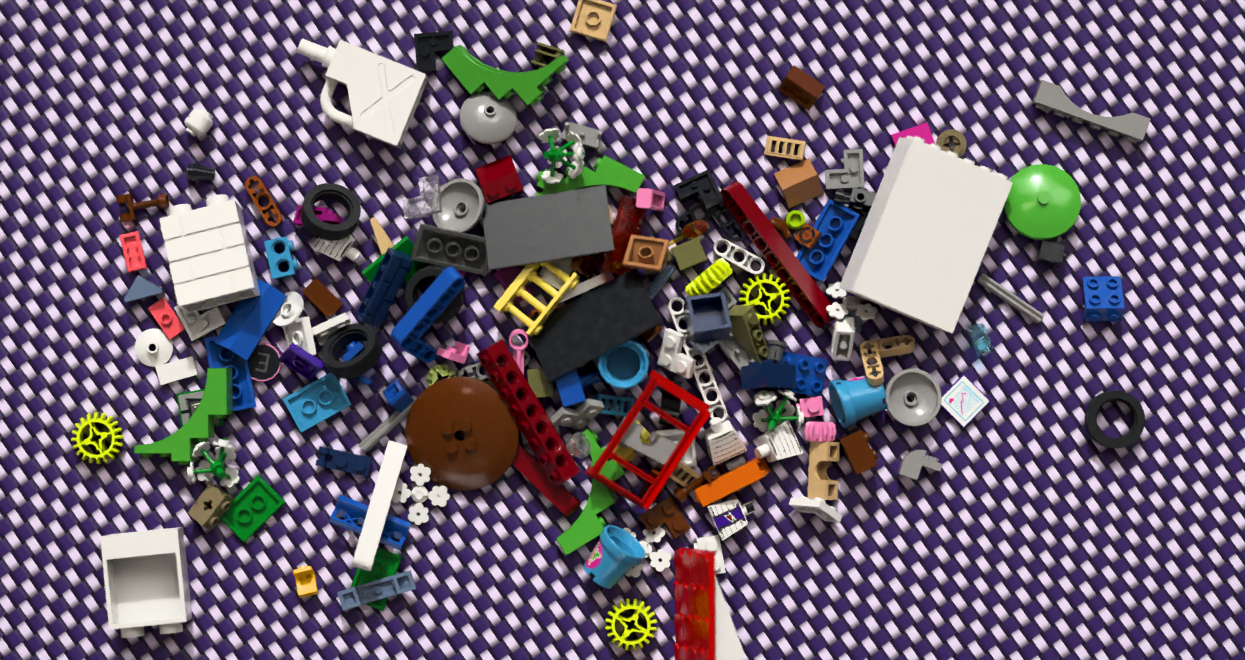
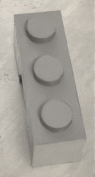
(658, 450)

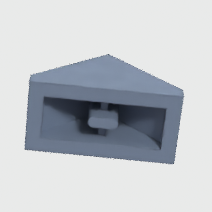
(142, 289)

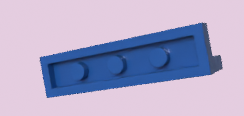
(356, 512)

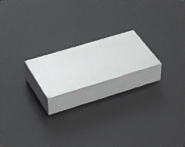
(176, 370)

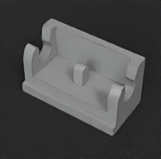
(589, 136)
(735, 351)

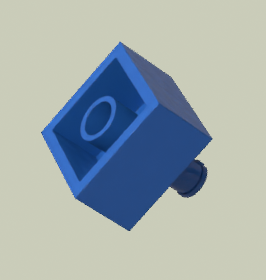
(572, 386)

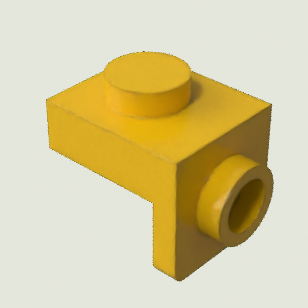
(305, 581)

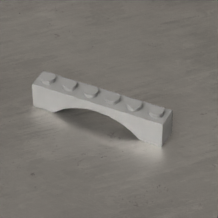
(1053, 98)

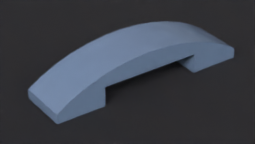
(376, 590)

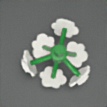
(558, 155)
(783, 411)
(214, 468)

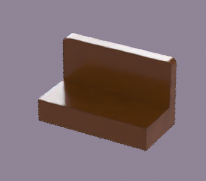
(801, 87)
(322, 298)

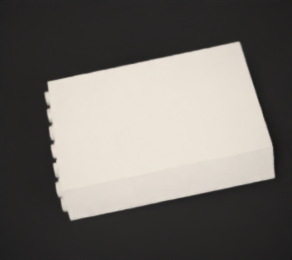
(926, 233)

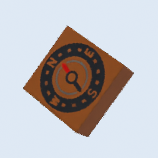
(808, 236)

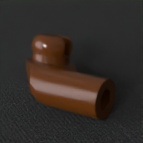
(781, 225)

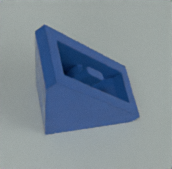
(398, 396)

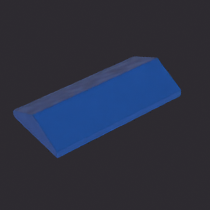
(836, 226)
(250, 321)
(242, 387)

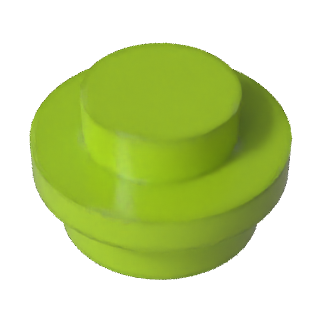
(795, 219)

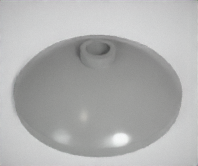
(485, 126)
(455, 197)
(924, 393)

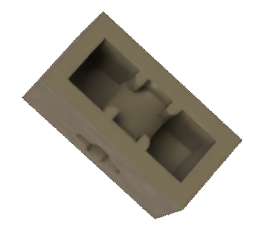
(211, 506)

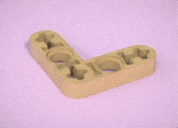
(877, 352)

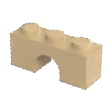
(818, 481)

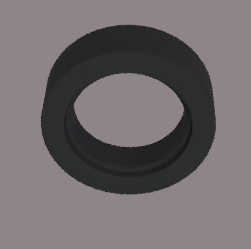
(333, 192)
(345, 336)
(1137, 425)

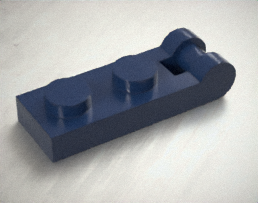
(344, 461)

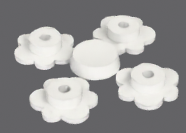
(849, 303)
(420, 494)
(654, 556)

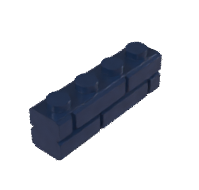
(384, 287)

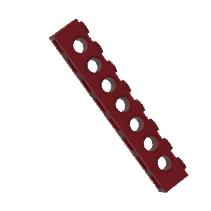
(554, 457)

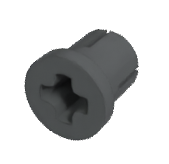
(776, 347)

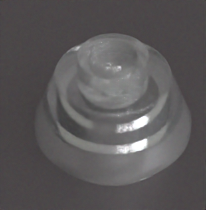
(579, 445)

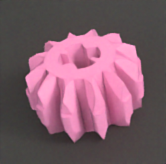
(820, 431)

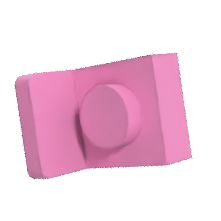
(457, 353)
(811, 406)

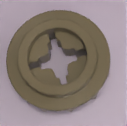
(956, 137)

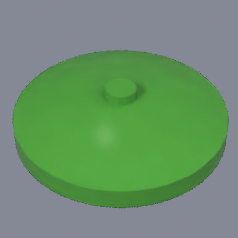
(1042, 202)

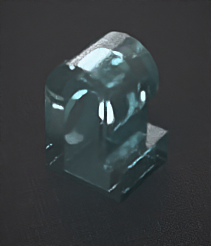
(979, 338)

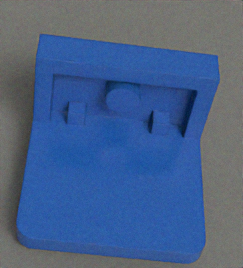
(1103, 299)
(353, 351)
(809, 373)

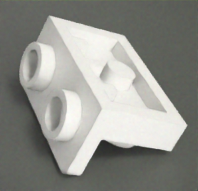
(328, 327)
(712, 543)

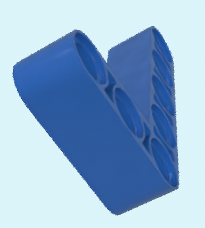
(424, 312)

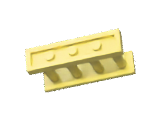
(517, 289)

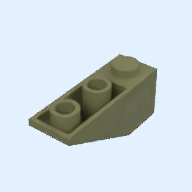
(748, 331)

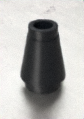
(200, 173)

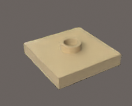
(593, 19)

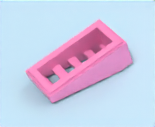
(650, 199)

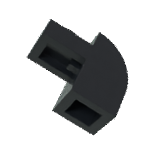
(670, 404)

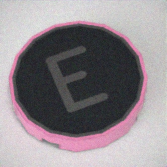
(264, 362)

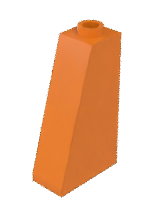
(732, 481)

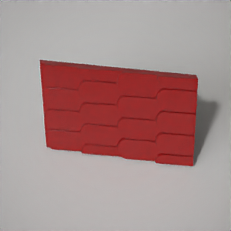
(701, 617)

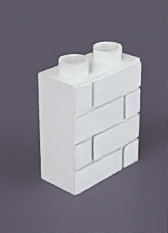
(209, 254)
(146, 581)

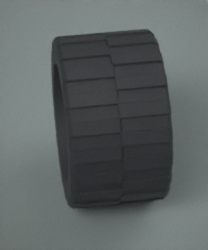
(412, 287)

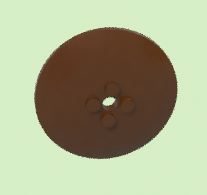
(467, 407)

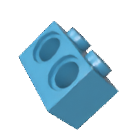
(276, 259)

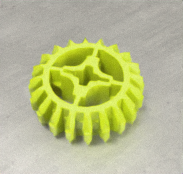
(709, 278)
(780, 293)
(93, 432)
(638, 609)

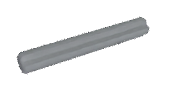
(1010, 298)
(384, 428)

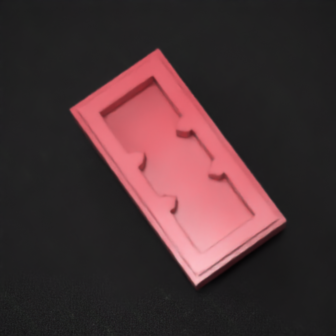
(133, 251)
(166, 318)

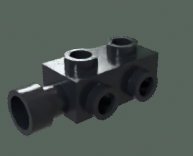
(858, 196)

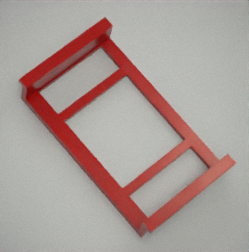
(691, 432)

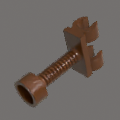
(162, 201)
(681, 493)

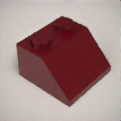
(499, 179)

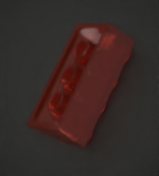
(625, 224)

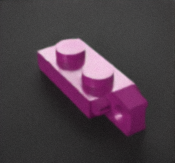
(321, 213)

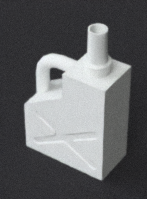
(379, 90)

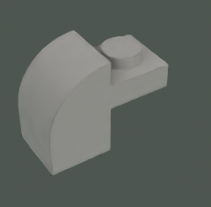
(914, 460)

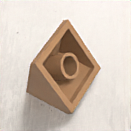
(799, 183)
(646, 253)

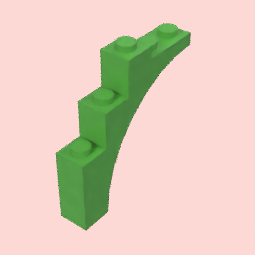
(476, 75)
(608, 173)
(215, 401)
(589, 524)

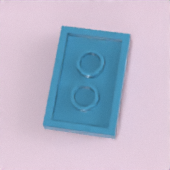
(317, 402)

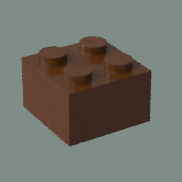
(858, 451)

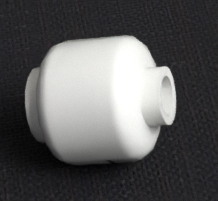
(198, 122)

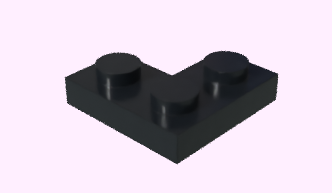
(427, 44)
(702, 185)

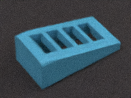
(631, 401)

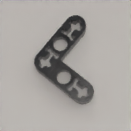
(709, 212)

